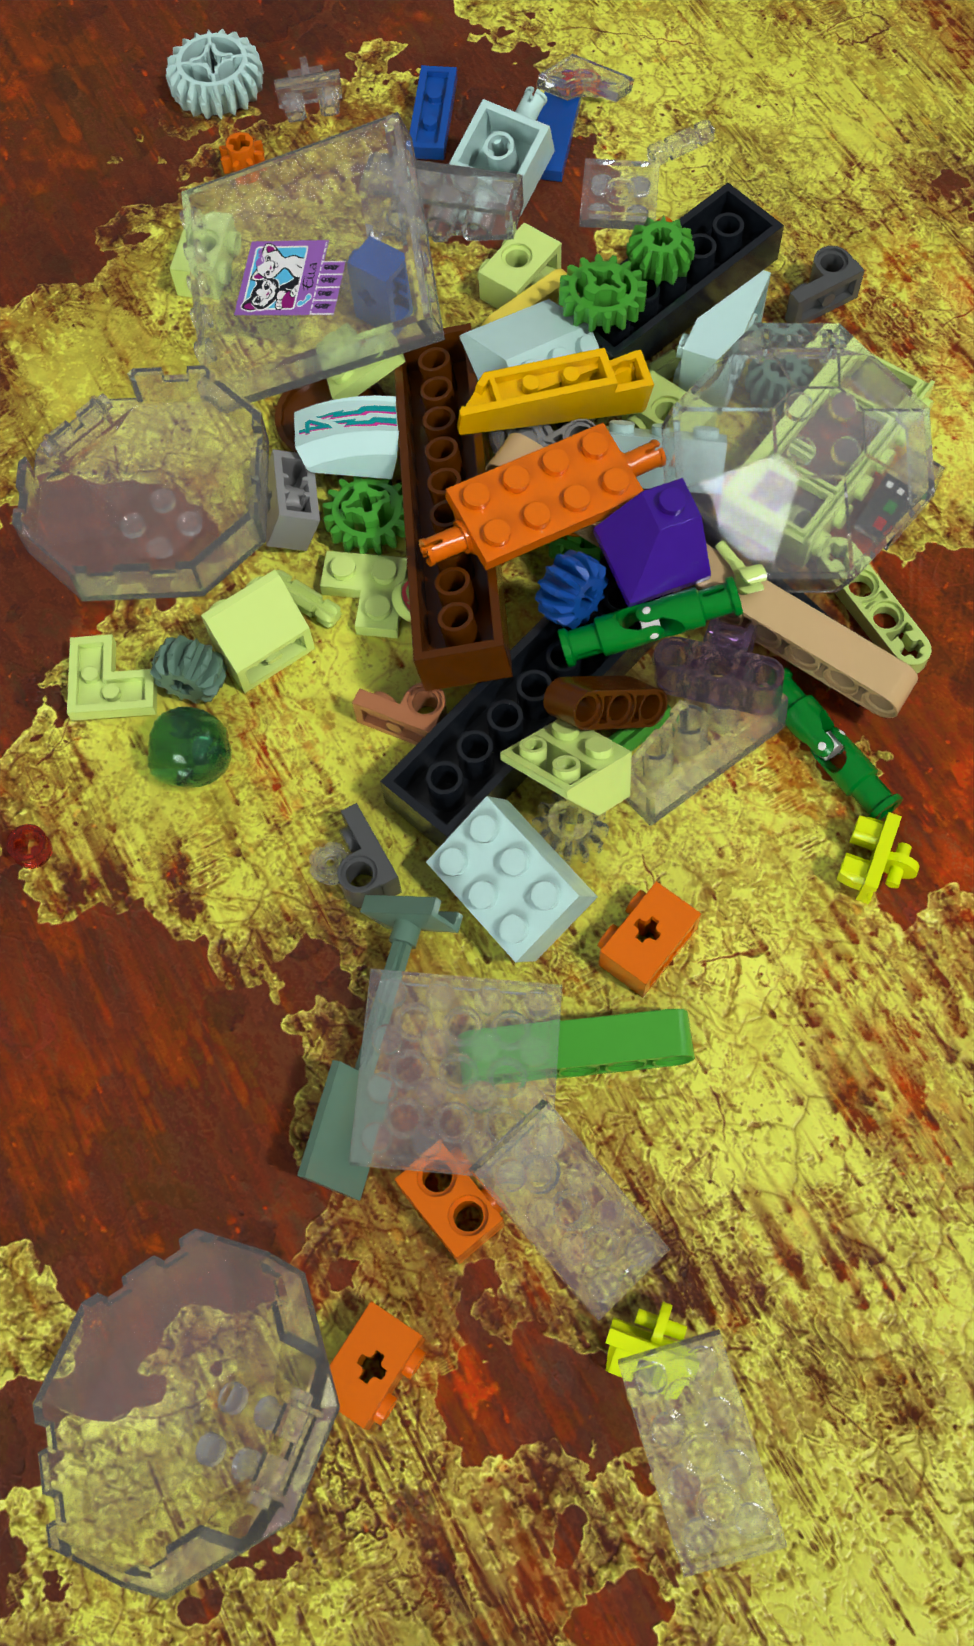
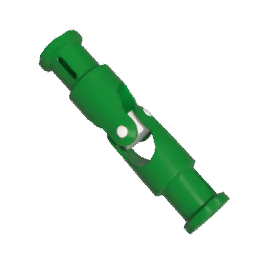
(658, 618)
(858, 776)

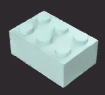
(511, 879)

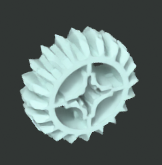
(214, 74)

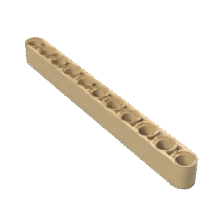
(791, 628)

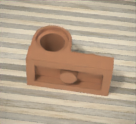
(400, 720)

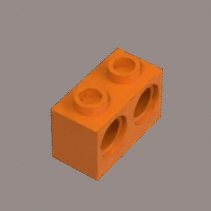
(441, 1209)

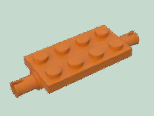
(541, 497)

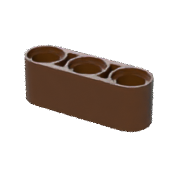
(605, 702)

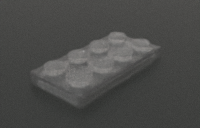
(569, 1209)
(702, 1453)

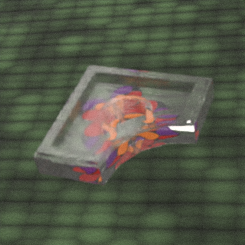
(584, 78)

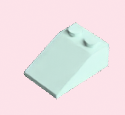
(720, 329)

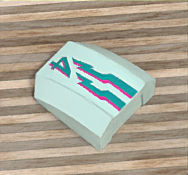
(349, 436)

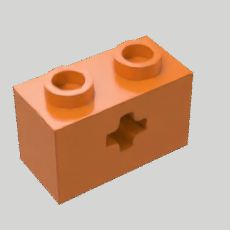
(640, 963)
(374, 1335)

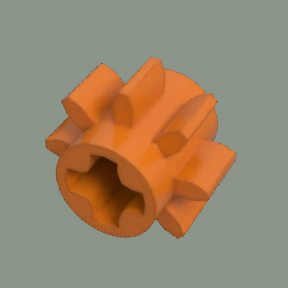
(240, 152)

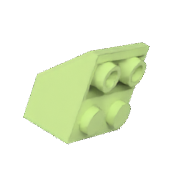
(258, 630)
(575, 765)

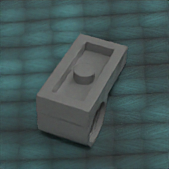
(832, 283)
(365, 858)

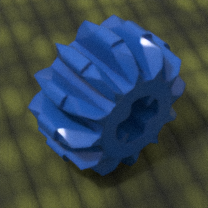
(571, 589)

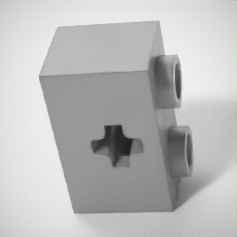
(290, 502)

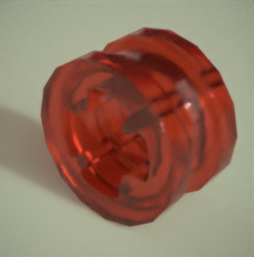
(20, 838)

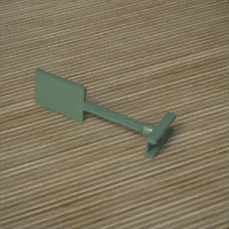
(330, 1138)

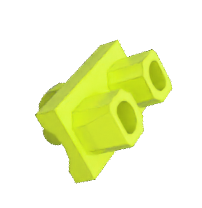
(866, 874)
(629, 1339)

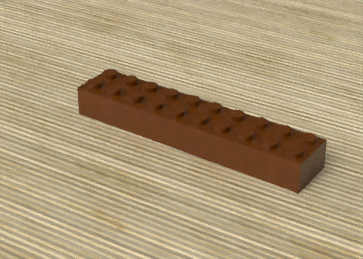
(456, 603)

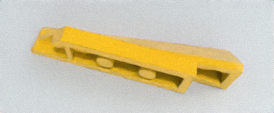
(558, 392)

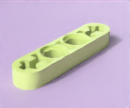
(883, 601)

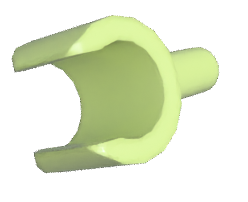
(746, 578)

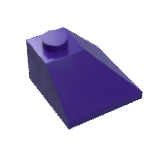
(655, 543)

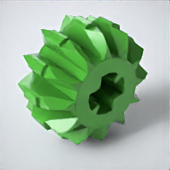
(661, 250)

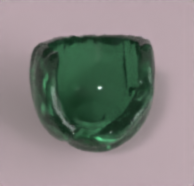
(188, 748)

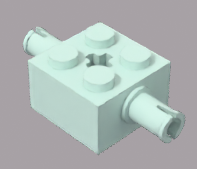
(509, 141)

